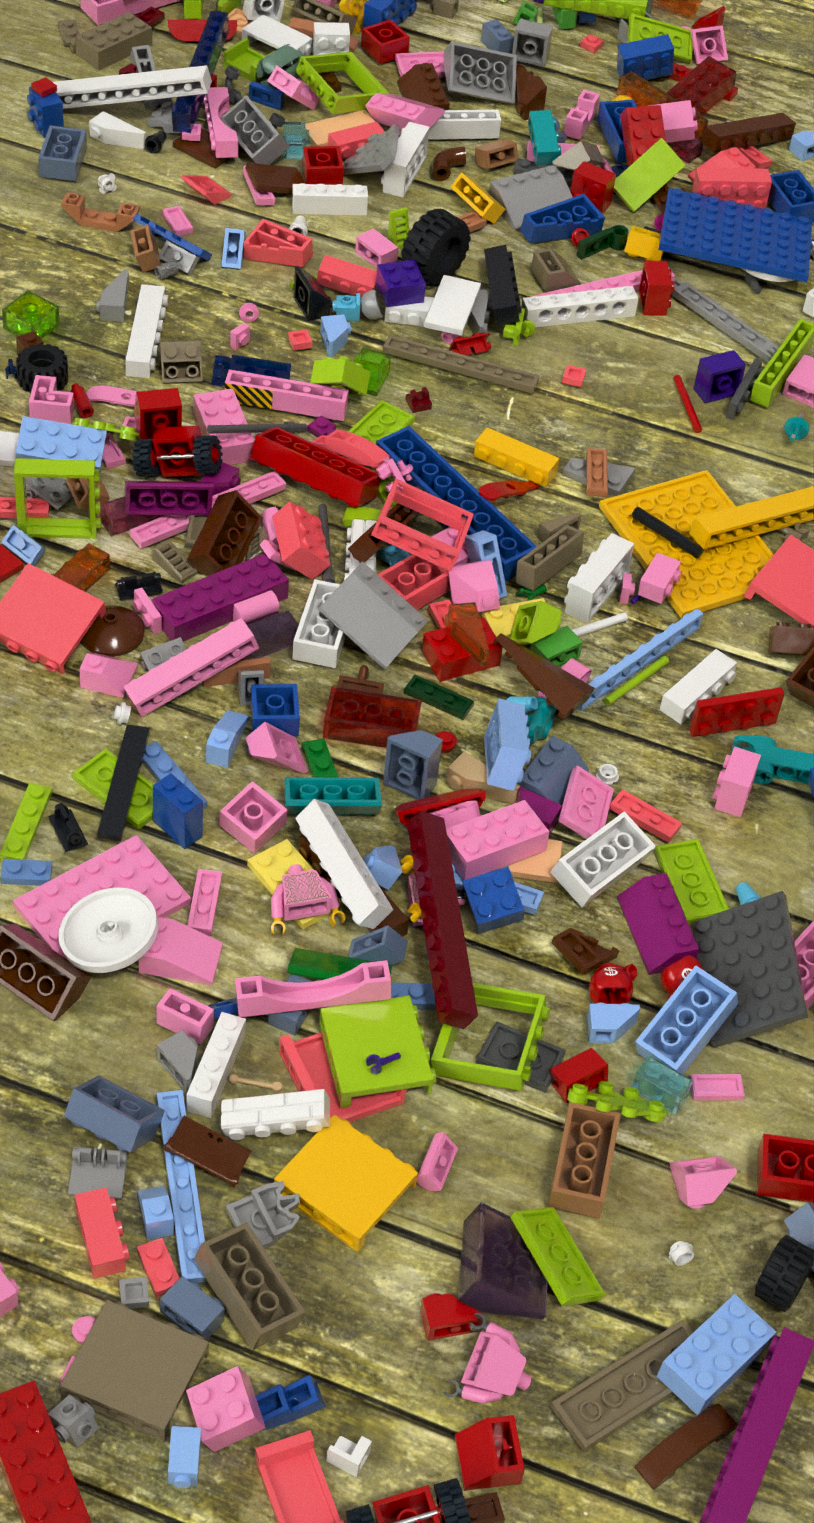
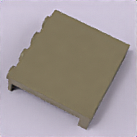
(134, 1369)

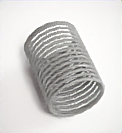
(165, 274)

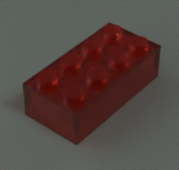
(705, 85)
(368, 716)

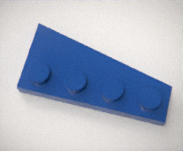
(171, 237)

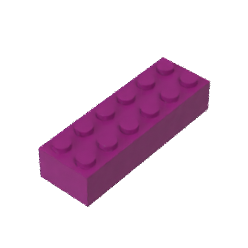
(211, 600)

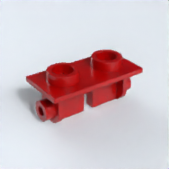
(464, 345)

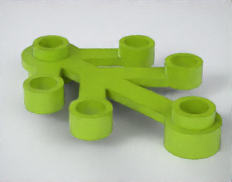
(125, 432)
(629, 1103)

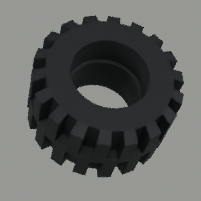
(42, 361)
(785, 1273)

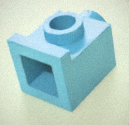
(348, 306)

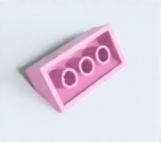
(393, 109)

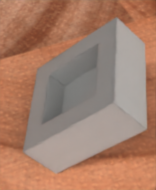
(134, 1292)

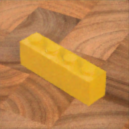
(516, 457)

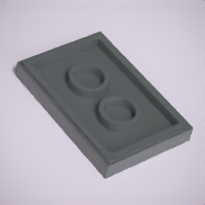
(505, 1050)

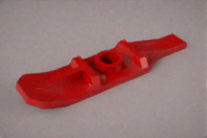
(505, 489)

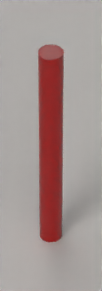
(687, 403)

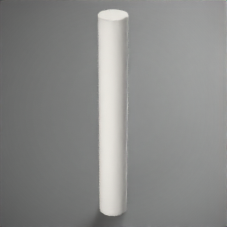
(600, 624)

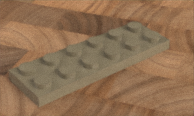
(619, 1391)

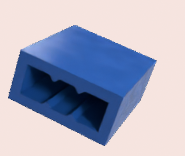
(177, 811)

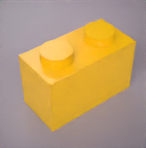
(644, 244)

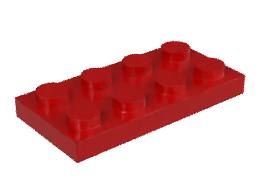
(736, 712)

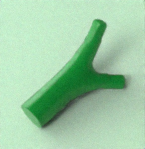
(530, 593)

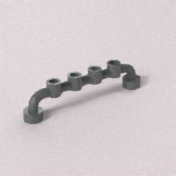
(235, 95)

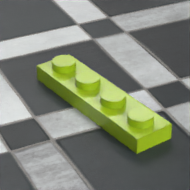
(26, 822)

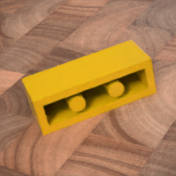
(477, 198)

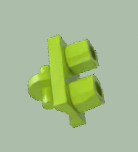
(522, 327)

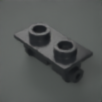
(149, 582)
(67, 828)

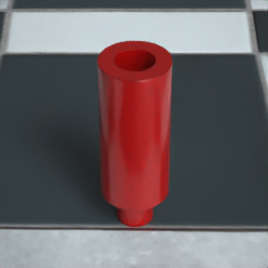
(82, 401)

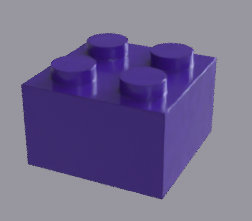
(400, 283)
(719, 376)

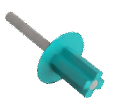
(796, 427)

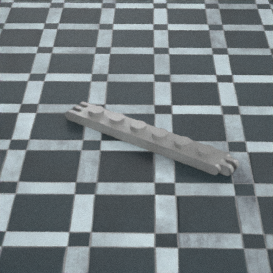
(724, 320)

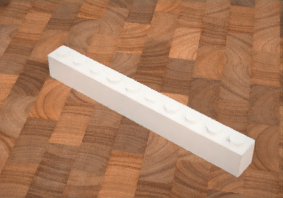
(134, 87)

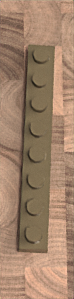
(461, 364)

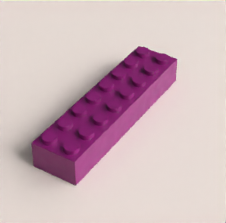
(758, 1429)

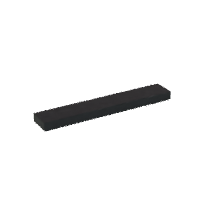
(123, 783)

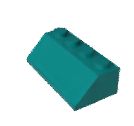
(342, 794)

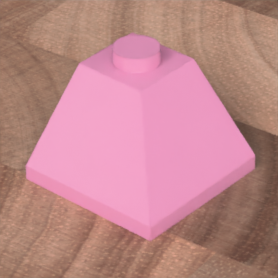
(709, 42)
(475, 584)
(106, 674)
(276, 748)
(701, 1179)

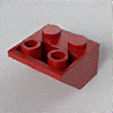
(490, 1454)

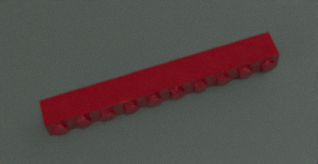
(442, 921)

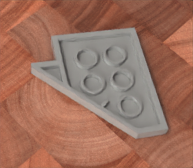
(375, 154)

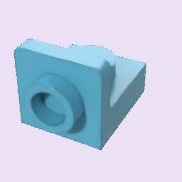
(392, 554)

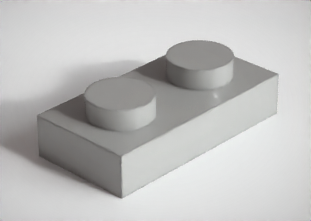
(185, 260)

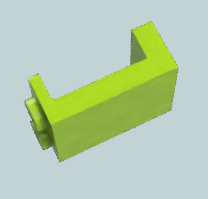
(244, 60)

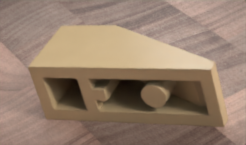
(470, 773)

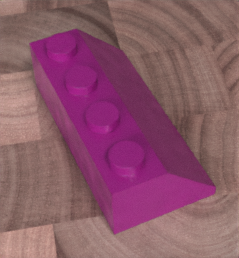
(168, 498)
(657, 923)

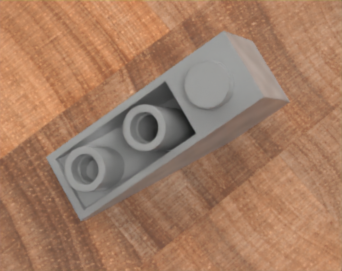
(480, 316)

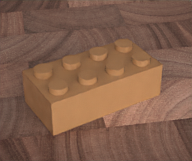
(584, 1160)

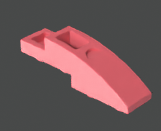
(353, 448)

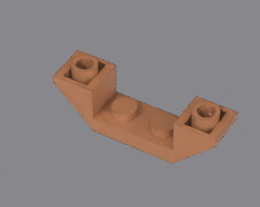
(75, 206)

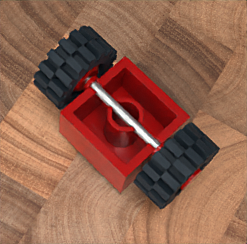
(177, 453)
(417, 1506)

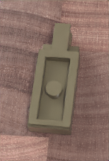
(68, 31)

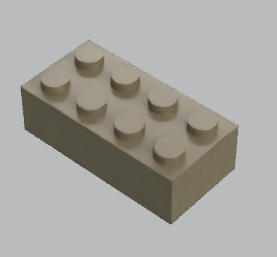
(112, 40)
(249, 1286)

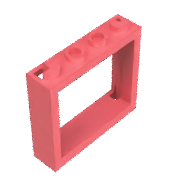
(415, 541)

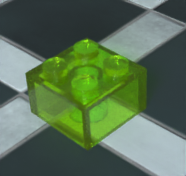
(30, 314)

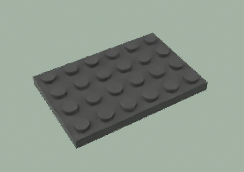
(756, 957)

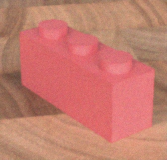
(353, 137)
(346, 276)
(101, 1232)

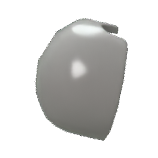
(370, 305)

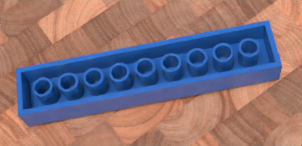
(441, 480)

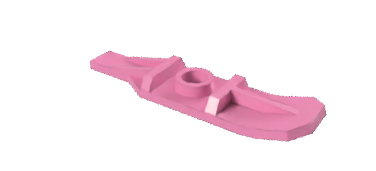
(112, 395)

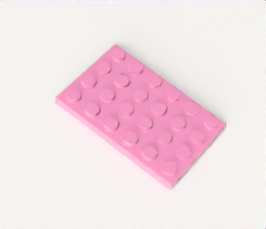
(122, 866)

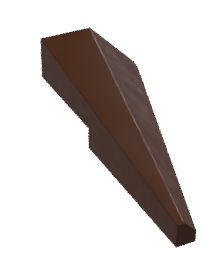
(556, 684)

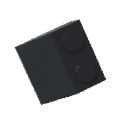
(310, 295)

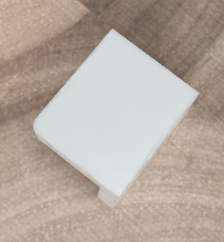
(349, 1455)

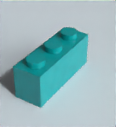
(543, 137)

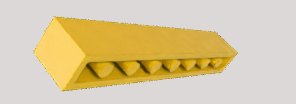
(753, 518)

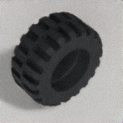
(437, 245)

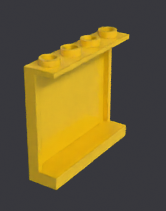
(346, 1181)

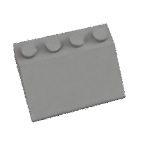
(480, 72)
(529, 193)
(373, 615)

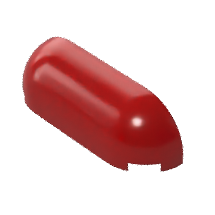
(192, 29)
(408, 810)

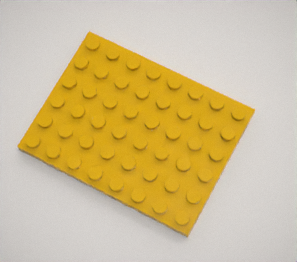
(720, 572)

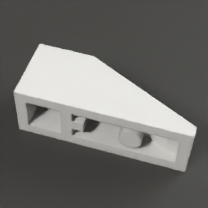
(116, 132)

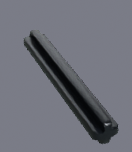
(667, 532)

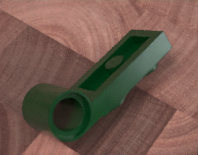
(613, 237)

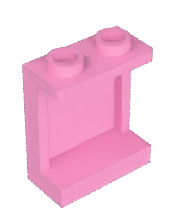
(293, 87)

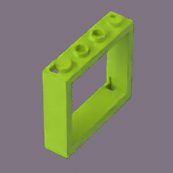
(311, 66)
(57, 526)
(503, 999)

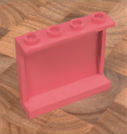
(788, 581)
(46, 617)
(310, 1070)

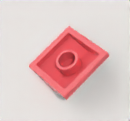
(207, 188)

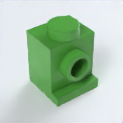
(526, 11)

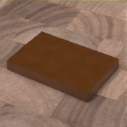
(200, 149)
(273, 178)

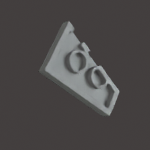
(617, 474)

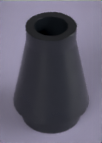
(155, 142)

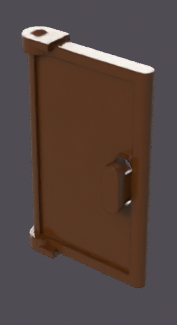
(220, 1159)

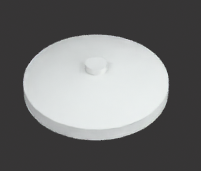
(108, 930)

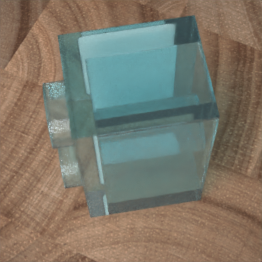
(297, 138)
(662, 1084)

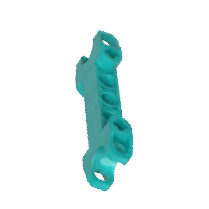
(776, 761)

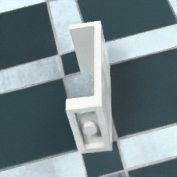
(276, 35)

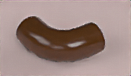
(446, 159)

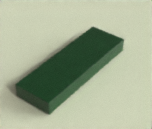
(439, 697)

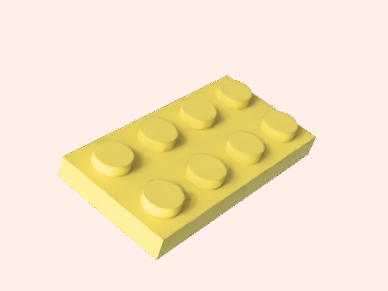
(273, 864)

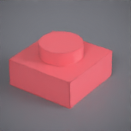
(591, 43)
(300, 340)
(574, 376)

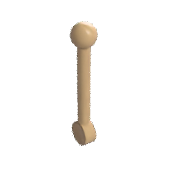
(276, 1086)

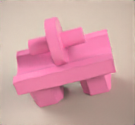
(389, 468)

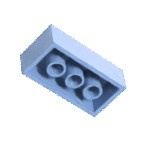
(60, 441)
(506, 745)
(687, 1021)
(716, 1354)

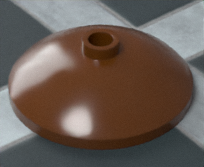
(116, 633)

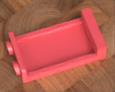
(296, 1481)

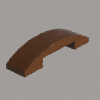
(684, 1444)

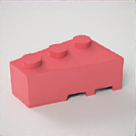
(277, 245)

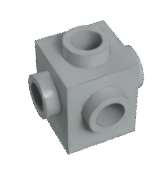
(73, 1421)

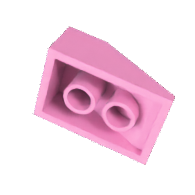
(181, 954)

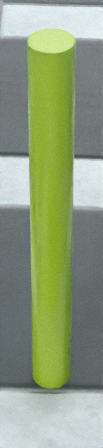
(636, 680)

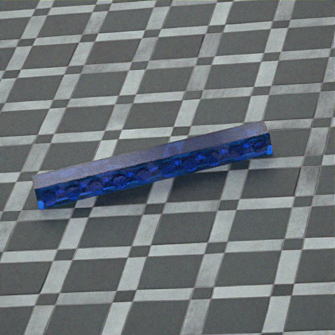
(206, 53)

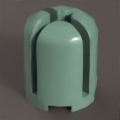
(281, 58)

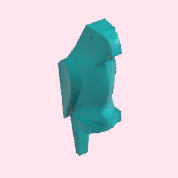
(540, 721)

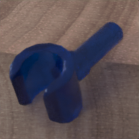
(10, 369)

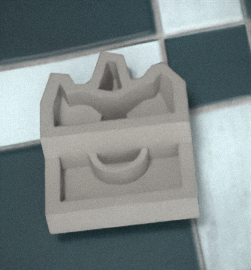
(163, 118)
(266, 1212)

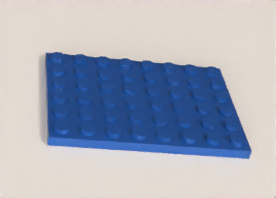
(736, 234)

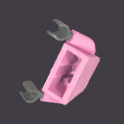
(493, 1367)

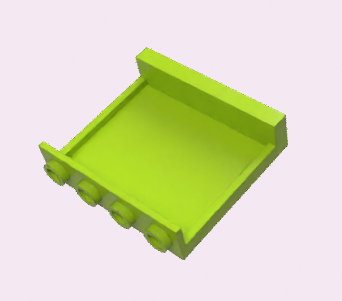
(381, 1029)

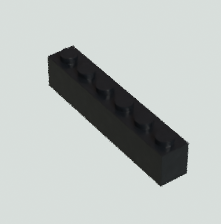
(503, 285)

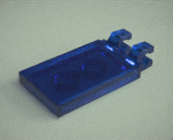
(248, 365)

